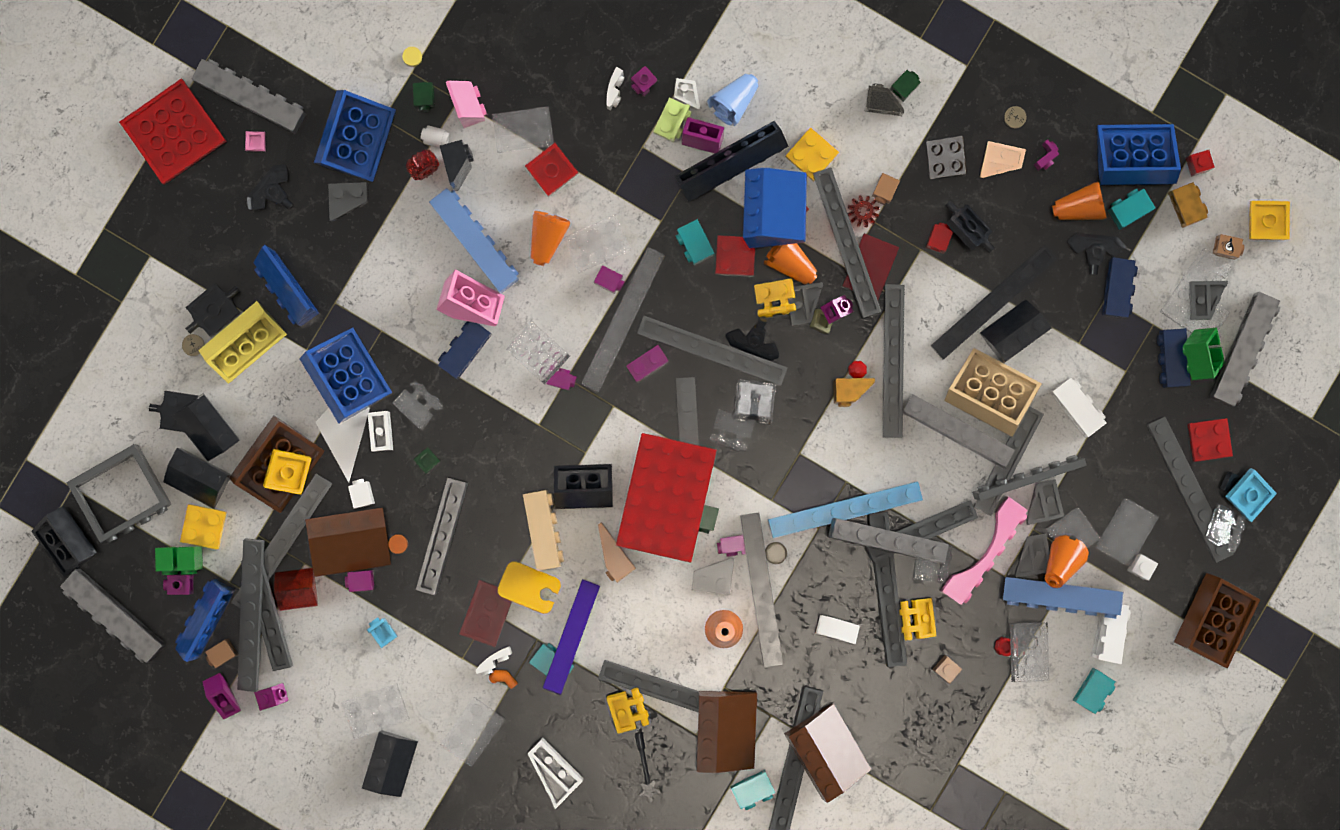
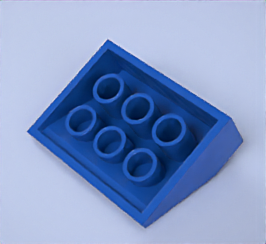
(354, 135)
(1137, 154)
(774, 207)
(285, 286)
(345, 375)
(204, 620)

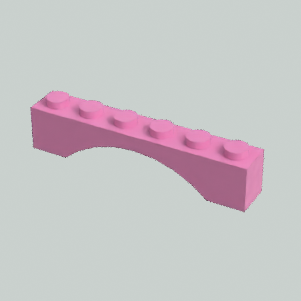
(1007, 518)

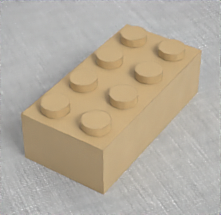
(542, 530)

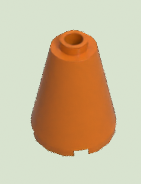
(1081, 204)
(546, 236)
(792, 262)
(1064, 560)
(720, 620)

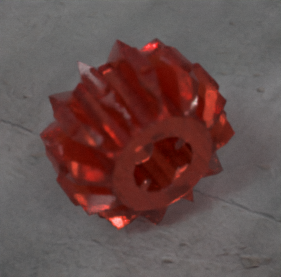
(422, 164)
(868, 216)

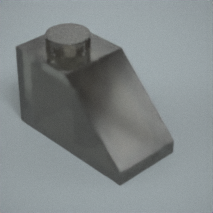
(882, 101)

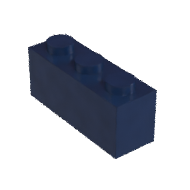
(1119, 288)
(464, 349)
(1172, 358)

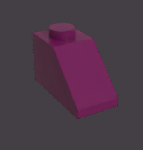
(221, 696)

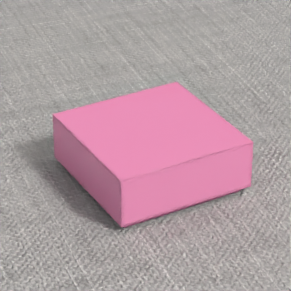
(255, 141)

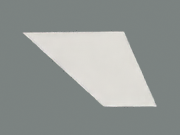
(343, 437)

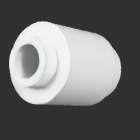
(434, 136)

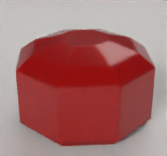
(857, 369)
(1003, 647)

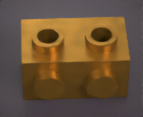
(1188, 204)

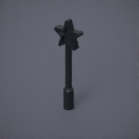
(648, 788)

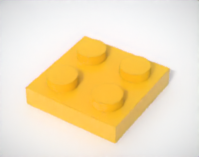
(811, 153)
(1269, 220)
(287, 472)
(203, 526)

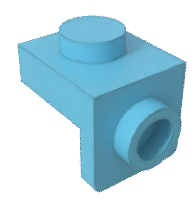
(381, 631)

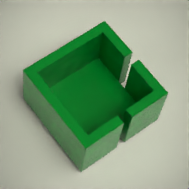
(1202, 360)
(176, 559)

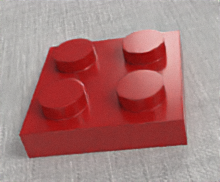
(551, 169)
(734, 256)
(1210, 440)

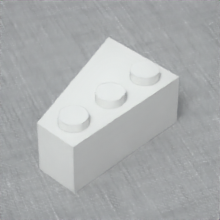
(554, 771)

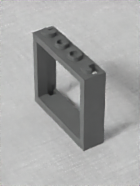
(142, 518)

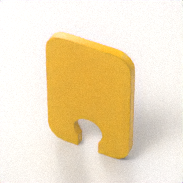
(523, 586)

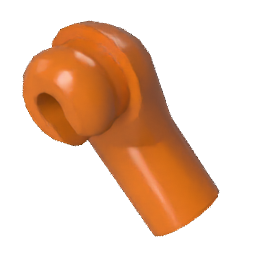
(503, 676)

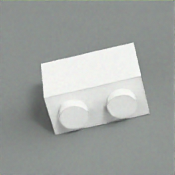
(380, 431)

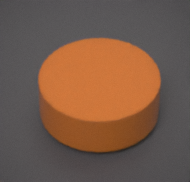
(398, 544)

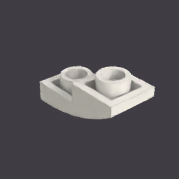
(613, 94)
(837, 629)
(487, 665)

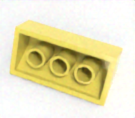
(242, 342)

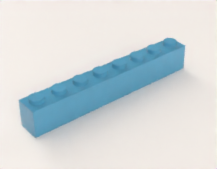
(845, 509)

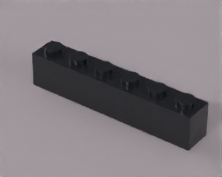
(731, 161)

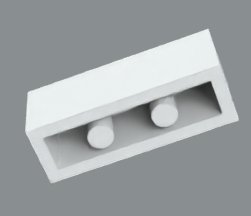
(1078, 407)

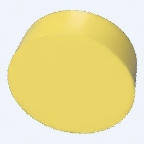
(412, 56)

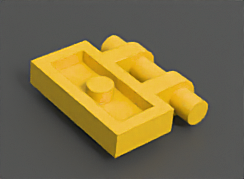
(775, 291)
(923, 619)
(622, 713)

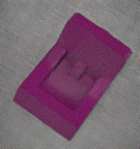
(643, 81)
(1046, 161)
(271, 696)

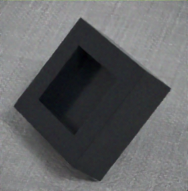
(1230, 481)

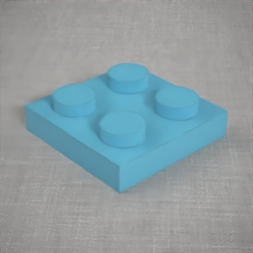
(1251, 495)

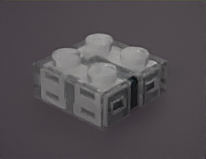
(754, 401)

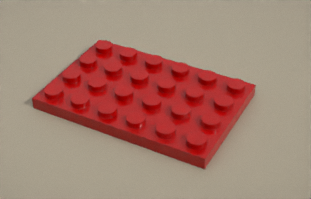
(666, 497)

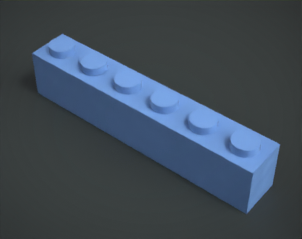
(474, 241)
(1068, 596)

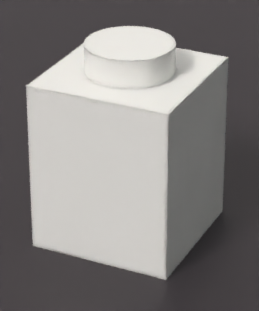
(361, 494)
(1143, 567)

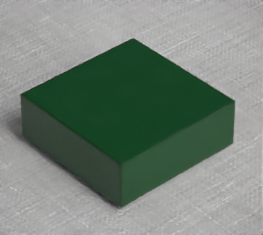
(427, 460)

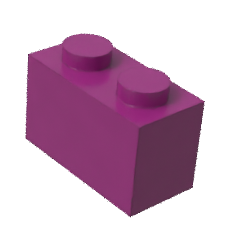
(702, 135)
(647, 363)

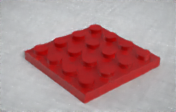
(172, 131)

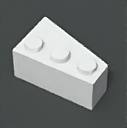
(1111, 637)

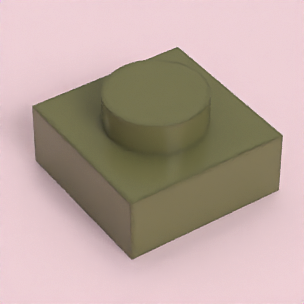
(820, 322)

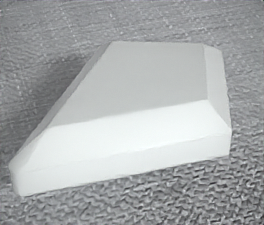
(687, 92)

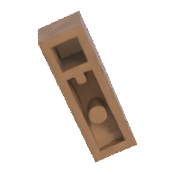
(615, 559)

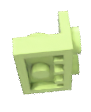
(672, 119)

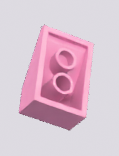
(466, 103)
(469, 300)

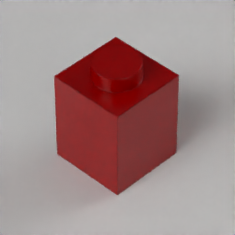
(1200, 162)
(939, 238)

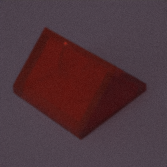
(295, 589)

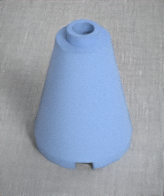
(734, 99)

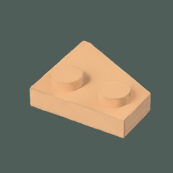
(1001, 158)

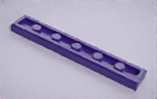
(571, 637)

